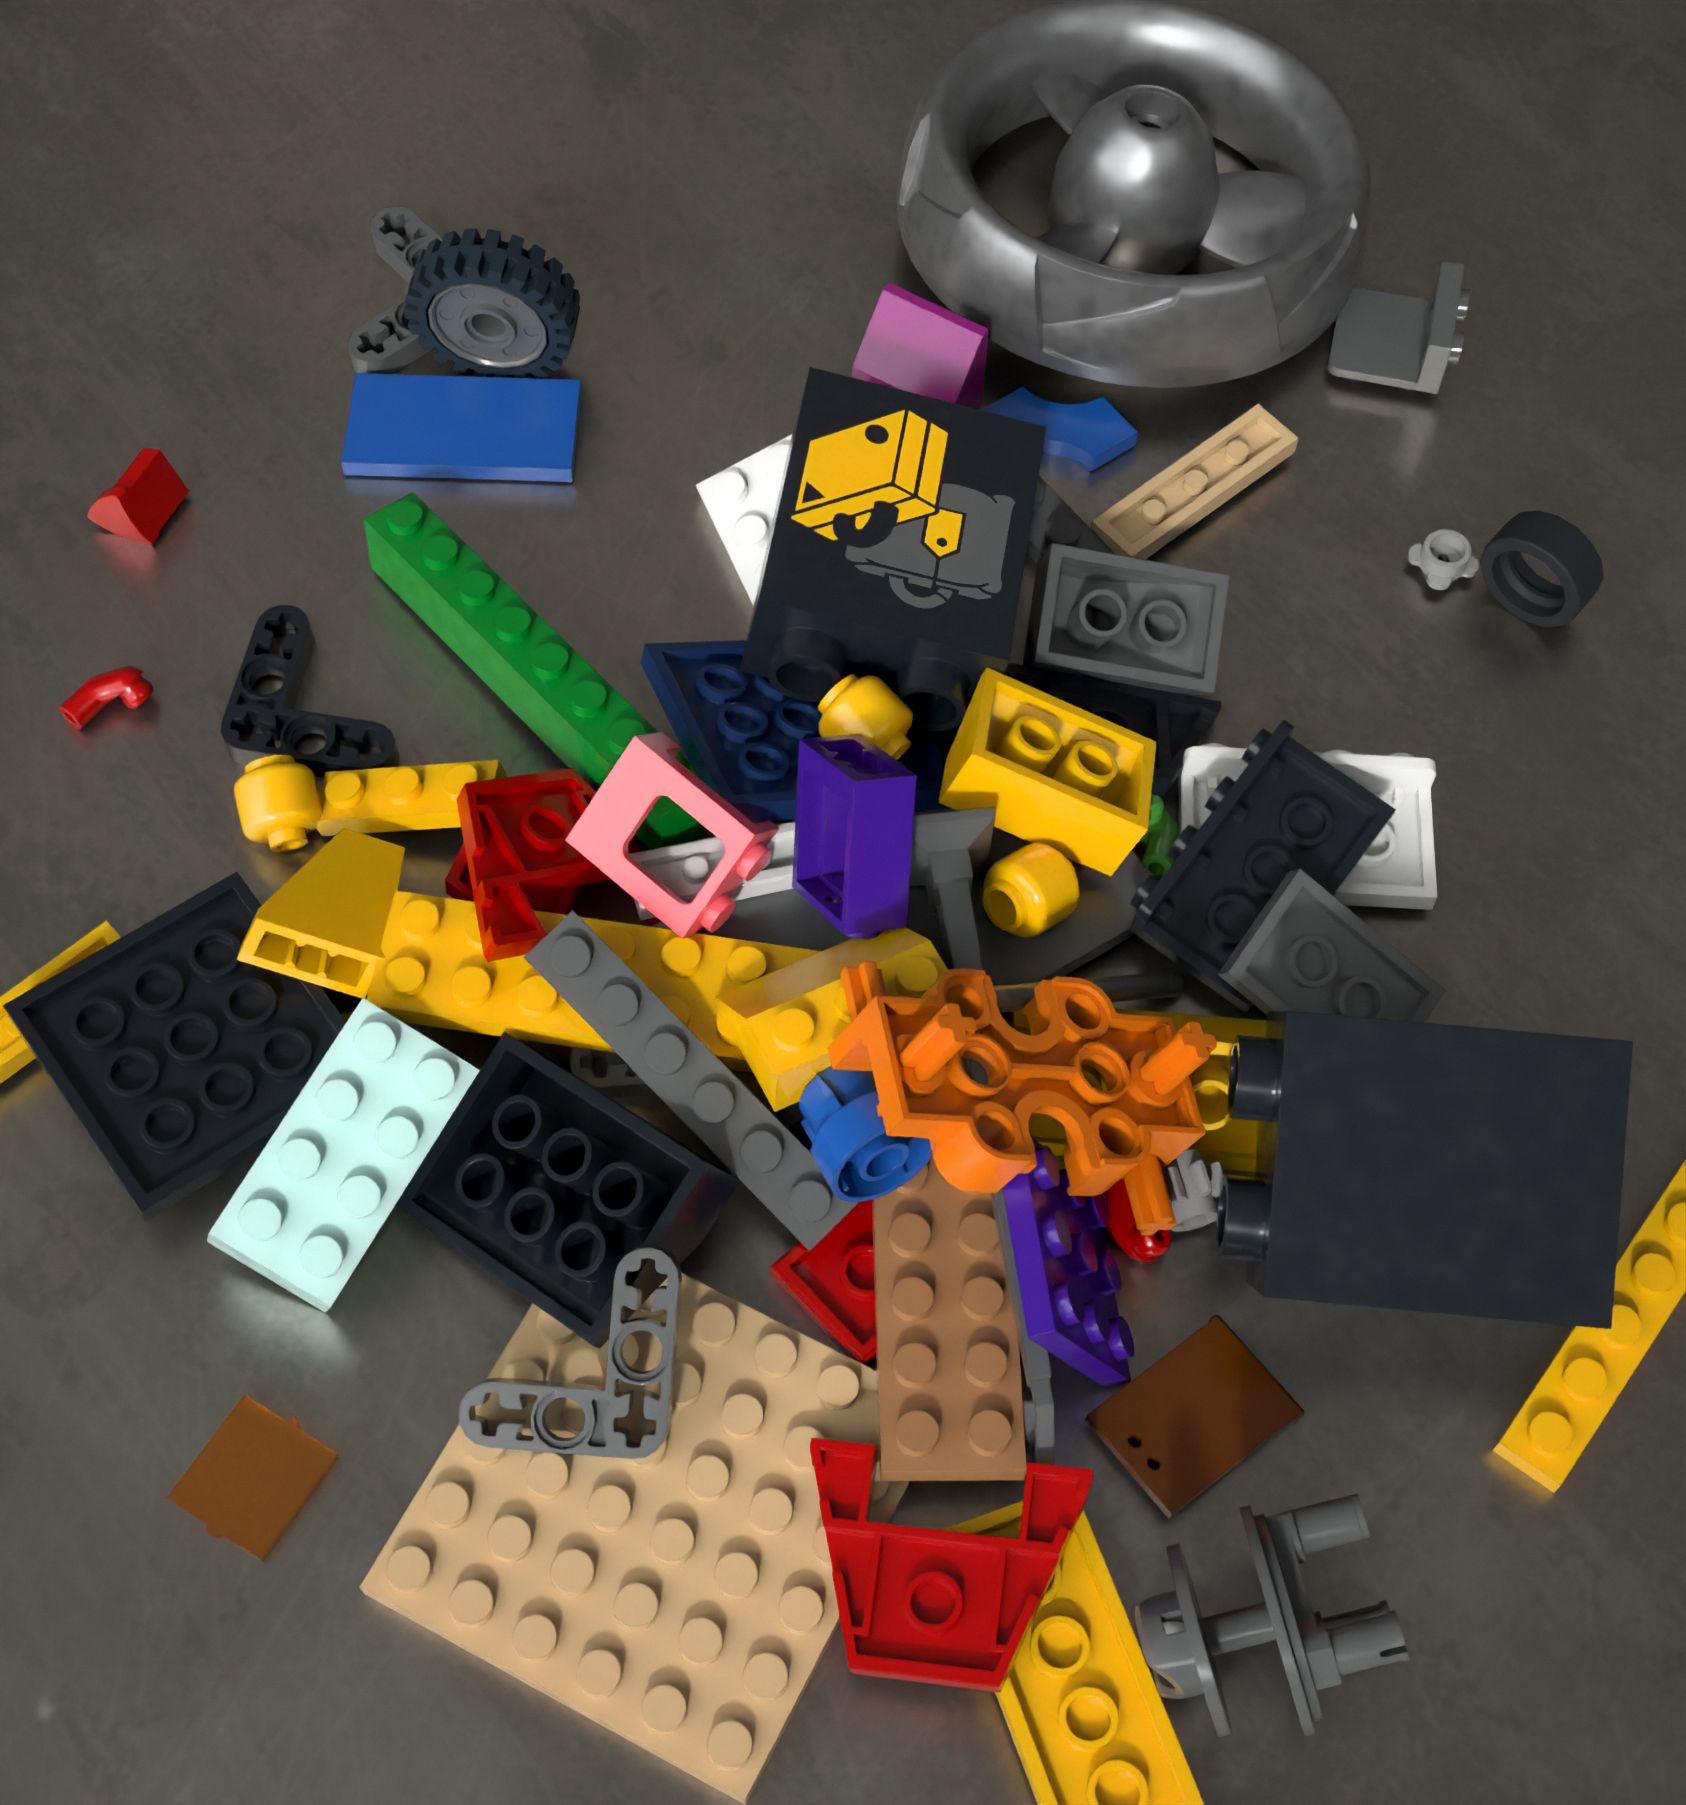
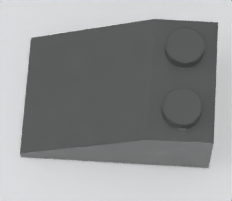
(1126, 620)

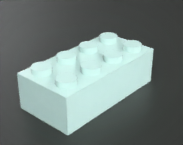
(342, 1156)

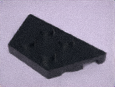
(1162, 716)

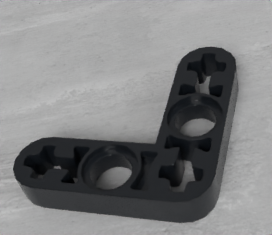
(276, 713)

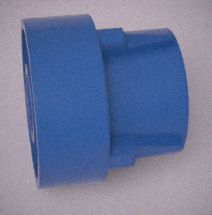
(852, 1138)

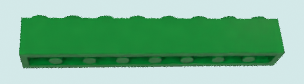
(515, 653)

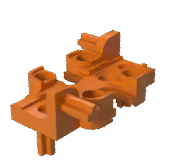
(983, 1130)

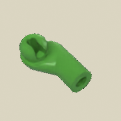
(1159, 838)

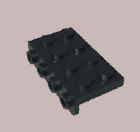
(1276, 818)

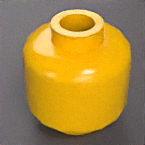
(868, 709)
(278, 802)
(1030, 890)

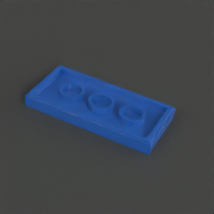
(462, 427)

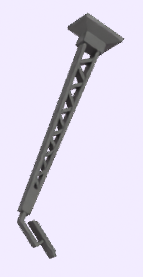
(946, 858)

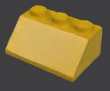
(1051, 772)
(799, 1010)

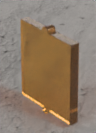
(253, 1478)

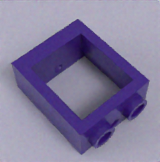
(853, 833)

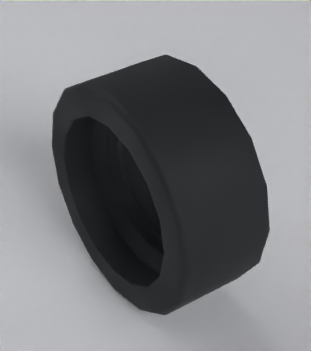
(1561, 549)

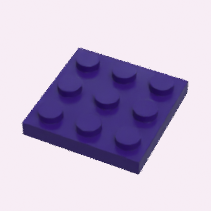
(1067, 1272)

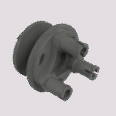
(1312, 1648)

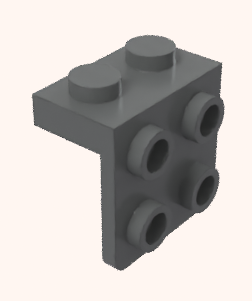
(1399, 336)

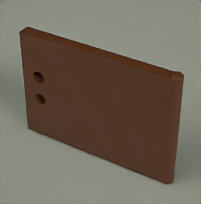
(1193, 1415)

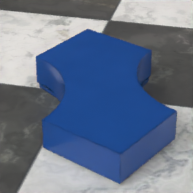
(1082, 432)

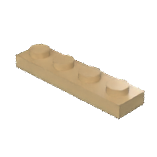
(1195, 484)

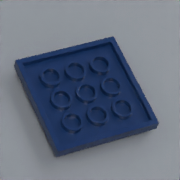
(748, 734)

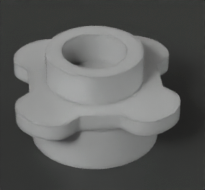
(1444, 546)

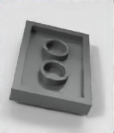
(1325, 960)

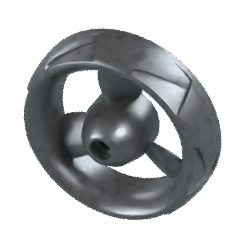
(1140, 193)

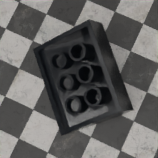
(559, 1185)

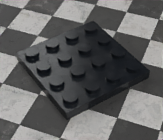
(178, 1046)

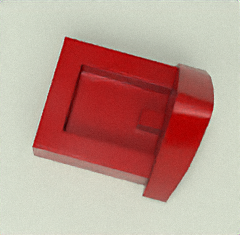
(140, 498)

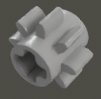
(1193, 1190)

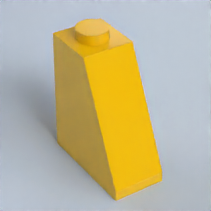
(329, 915)

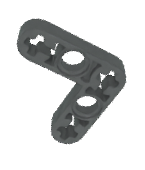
(401, 347)
(600, 1403)

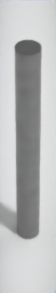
(1117, 988)

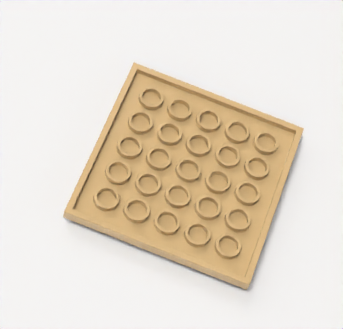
(662, 1587)

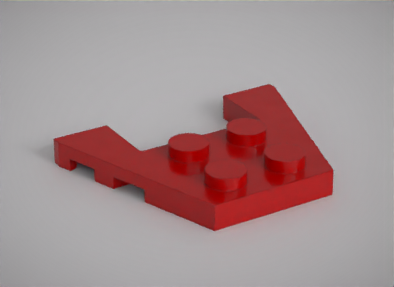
(518, 848)
(935, 1599)

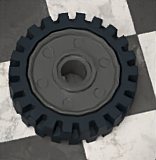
(492, 305)

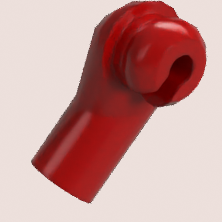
(101, 690)
(1124, 1229)

